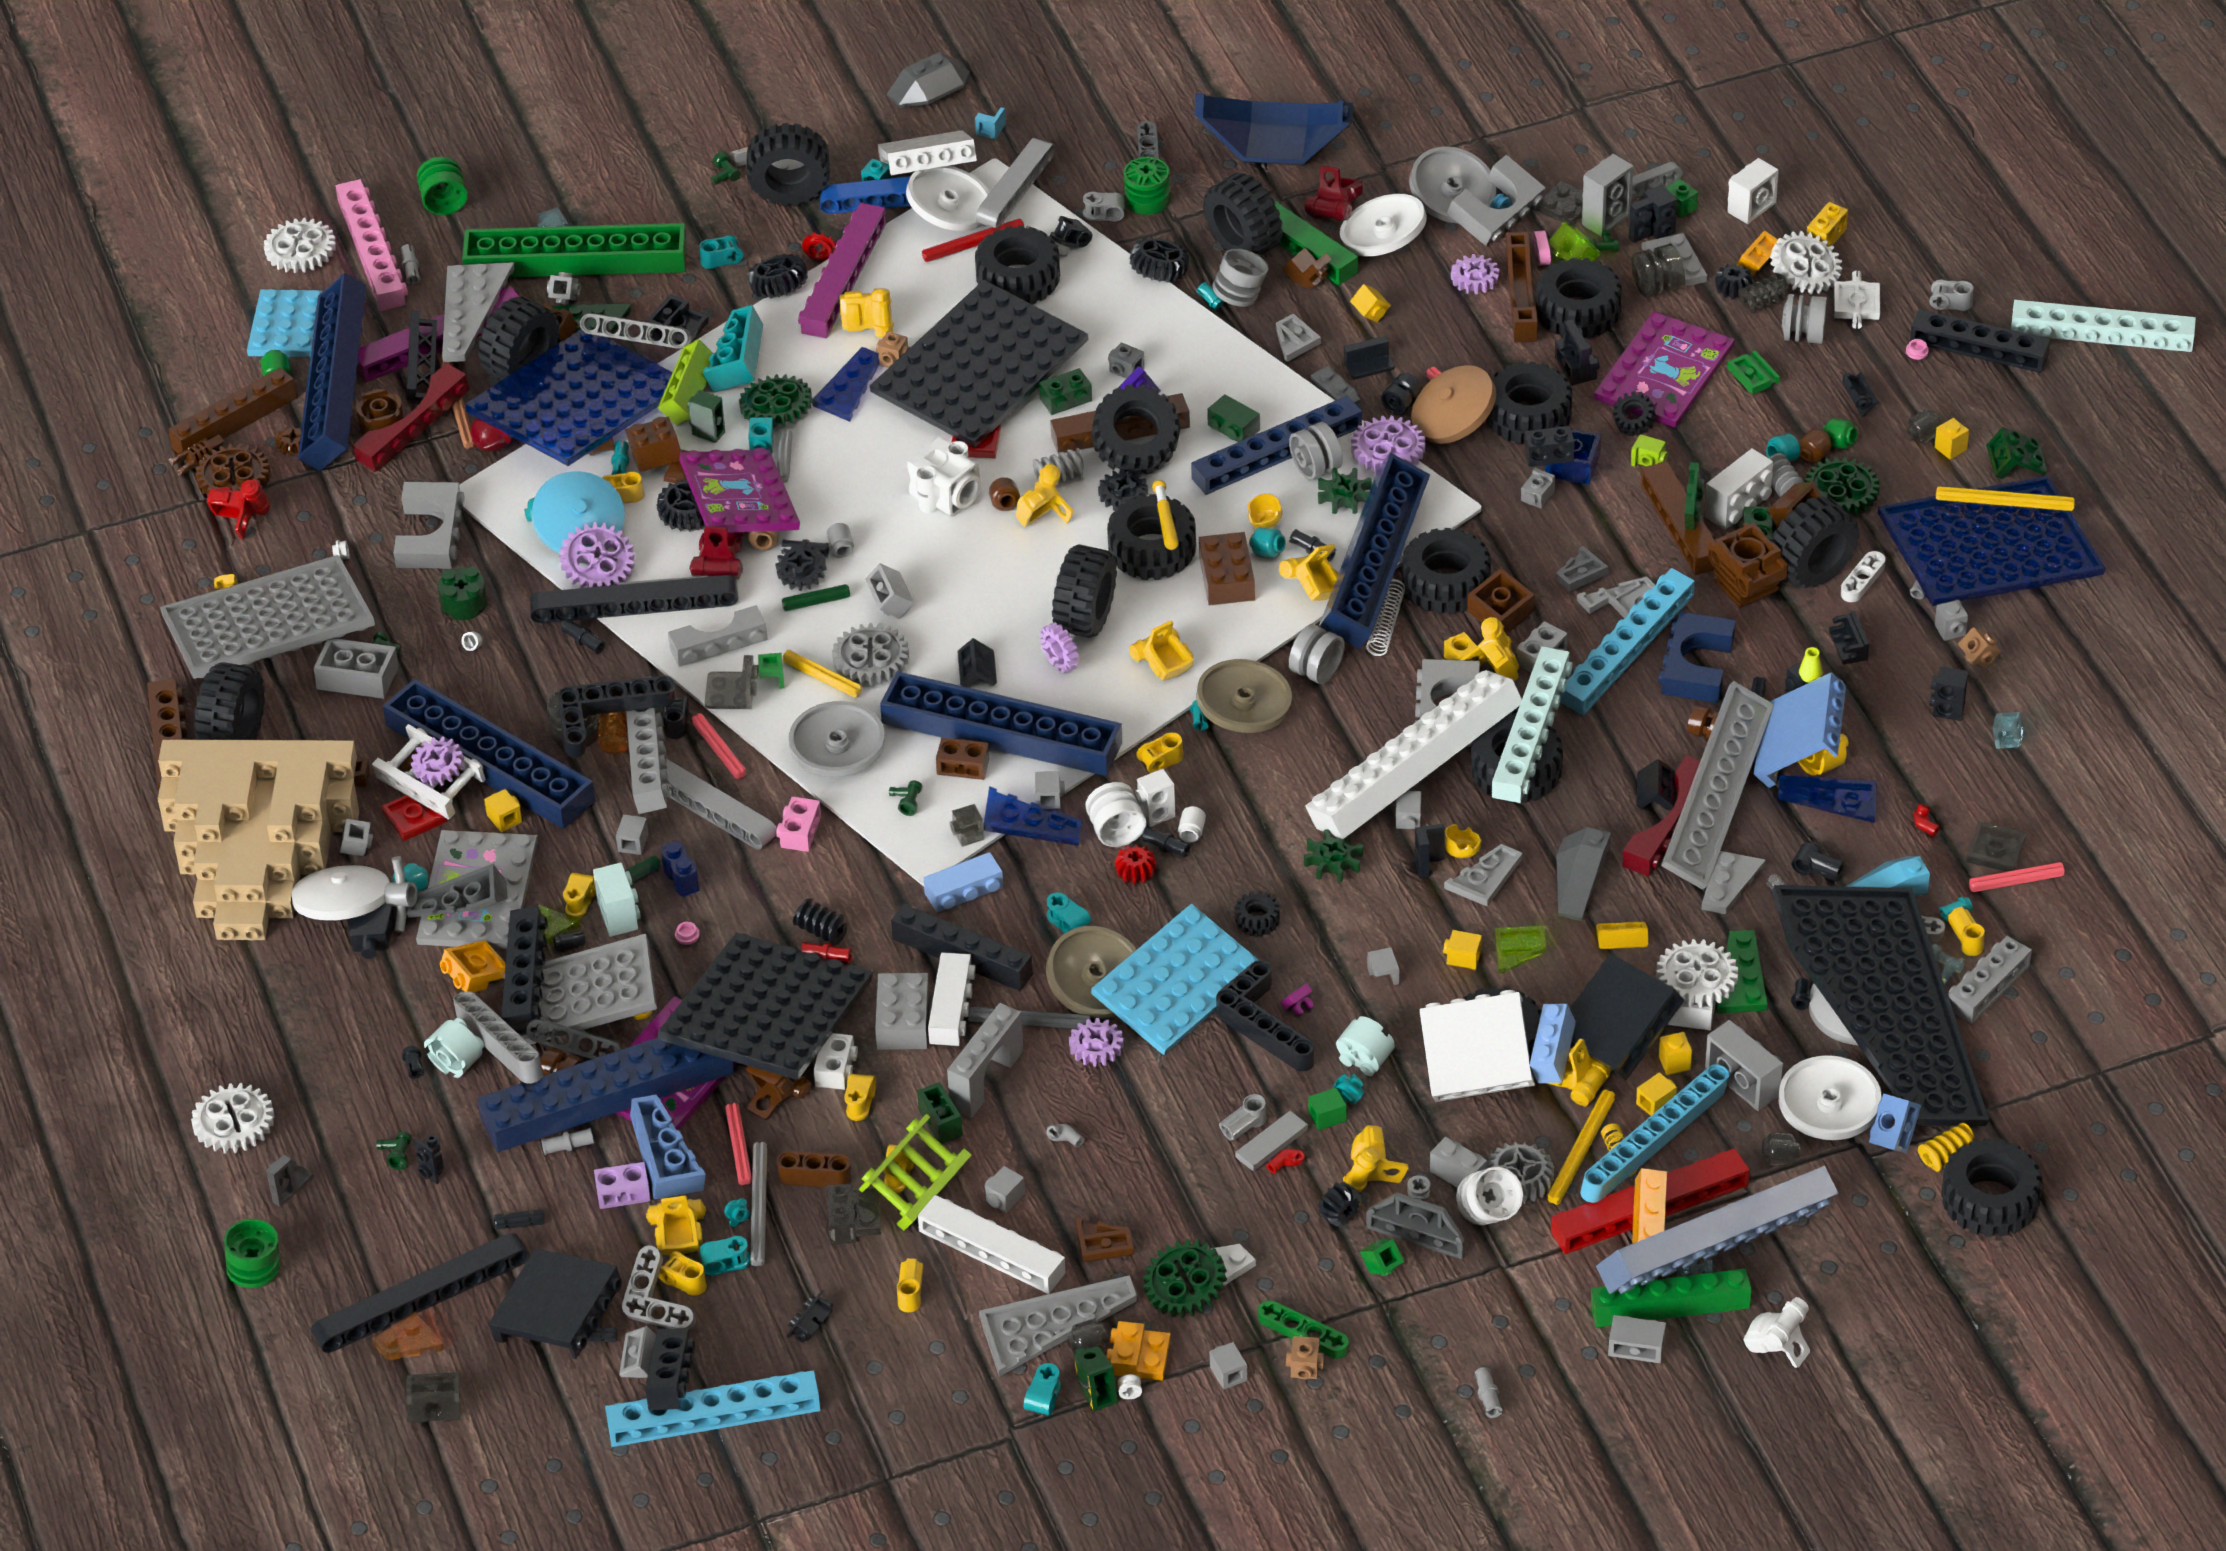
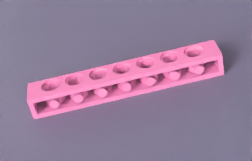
(371, 245)

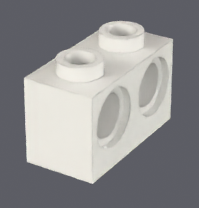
(1156, 797)
(835, 1061)

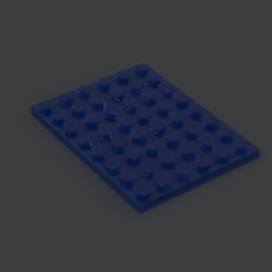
(573, 396)
(1986, 548)

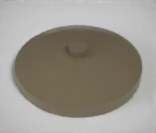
(1244, 696)
(1080, 962)

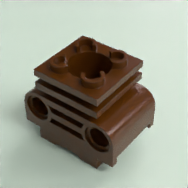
(1746, 564)

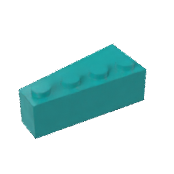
(737, 351)

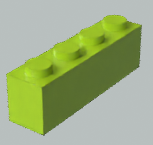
(685, 381)

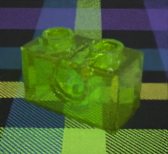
(1572, 243)

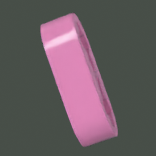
(1541, 248)

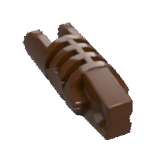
(195, 453)

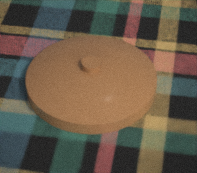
(1454, 404)

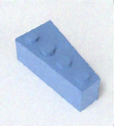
(666, 1157)

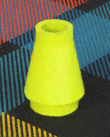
(1811, 665)

